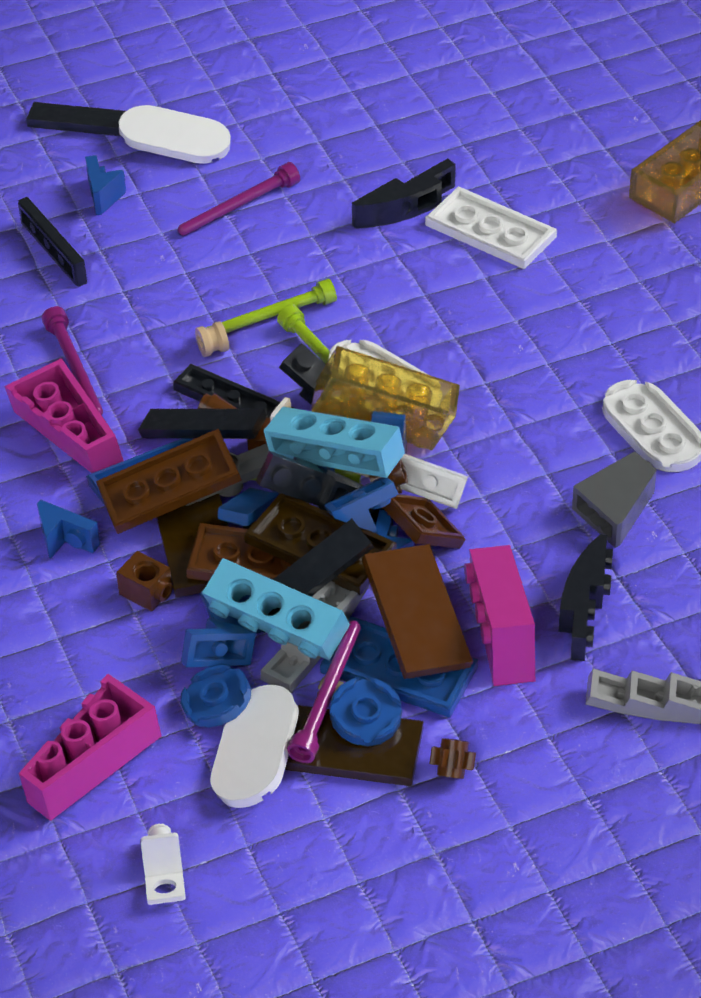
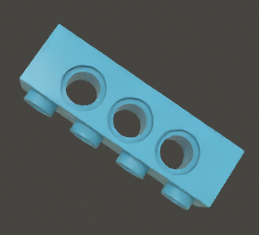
(335, 441)
(234, 581)

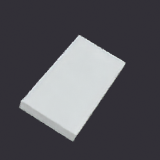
(491, 227)

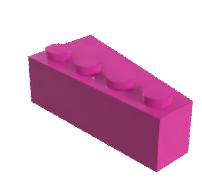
(65, 415)
(502, 614)
(90, 748)

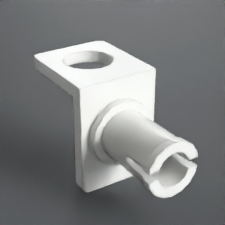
(162, 864)

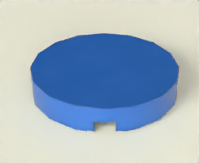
(216, 696)
(365, 711)

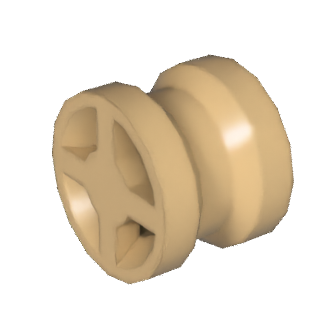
(212, 339)

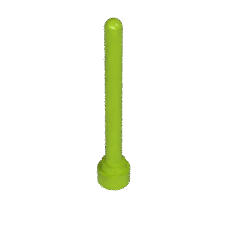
(321, 293)
(293, 321)

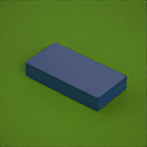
(246, 506)

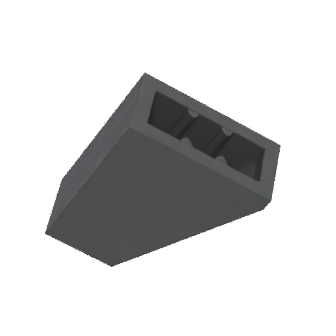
(615, 496)

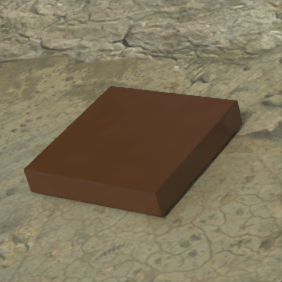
(423, 521)

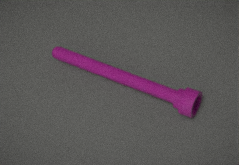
(286, 175)
(56, 322)
(304, 743)

